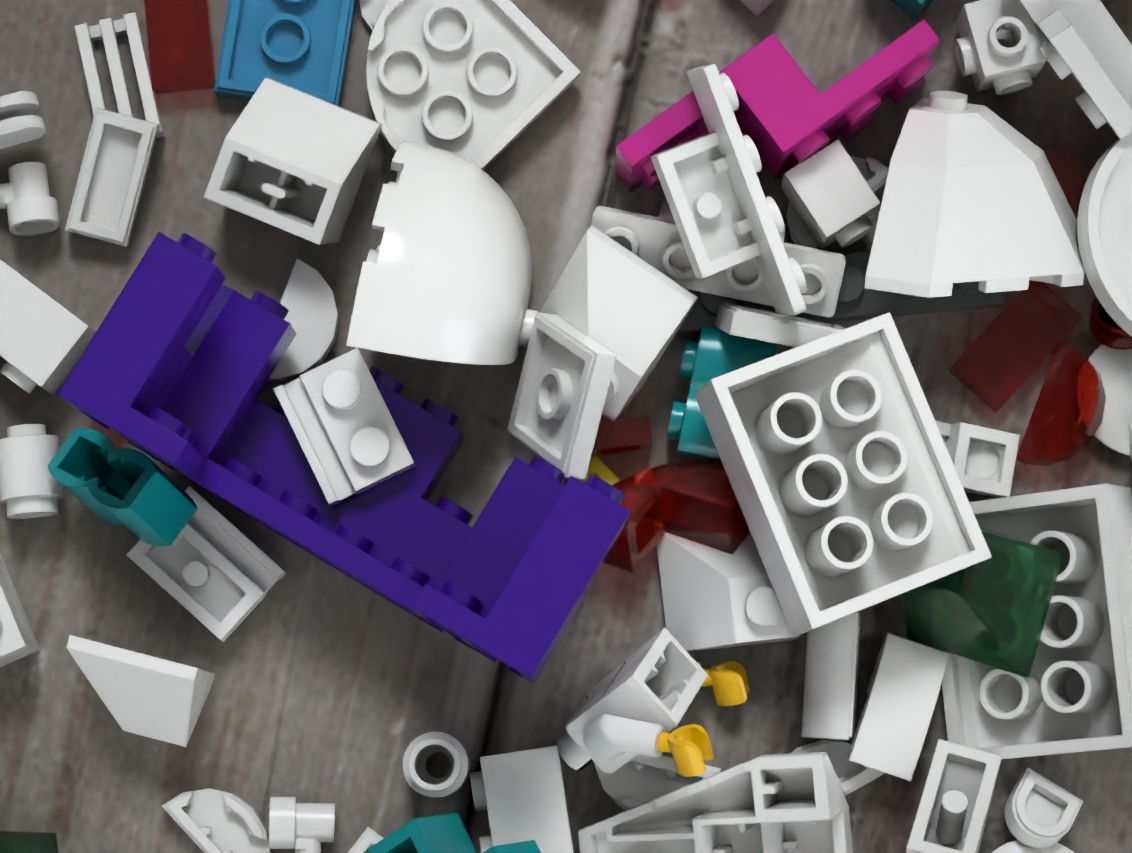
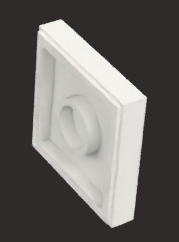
(561, 394)

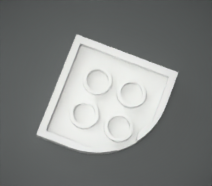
(461, 75)

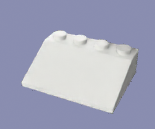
(841, 473)
(1083, 662)

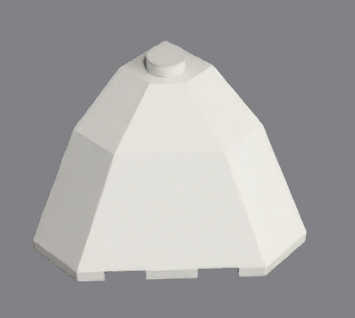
(970, 206)

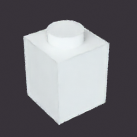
(831, 196)

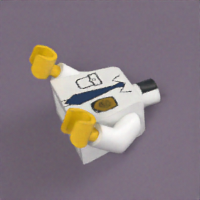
(645, 701)

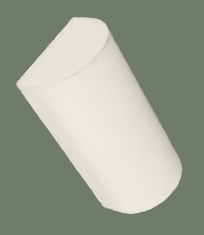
(831, 680)

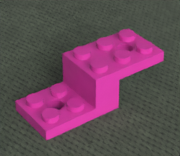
(785, 107)

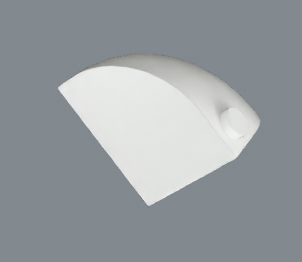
(448, 266)

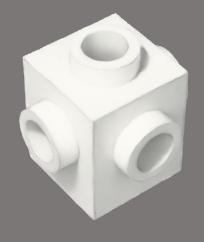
(999, 45)

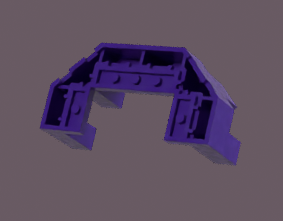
(182, 383)

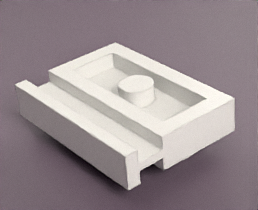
(344, 427)
(210, 569)

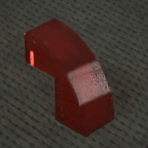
(682, 499)

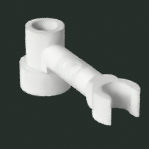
(28, 200)
(300, 824)

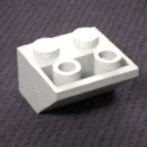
(294, 162)

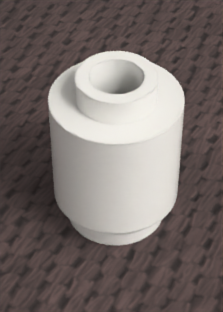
(24, 473)
(416, 760)

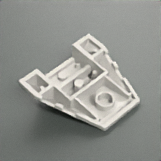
(752, 808)

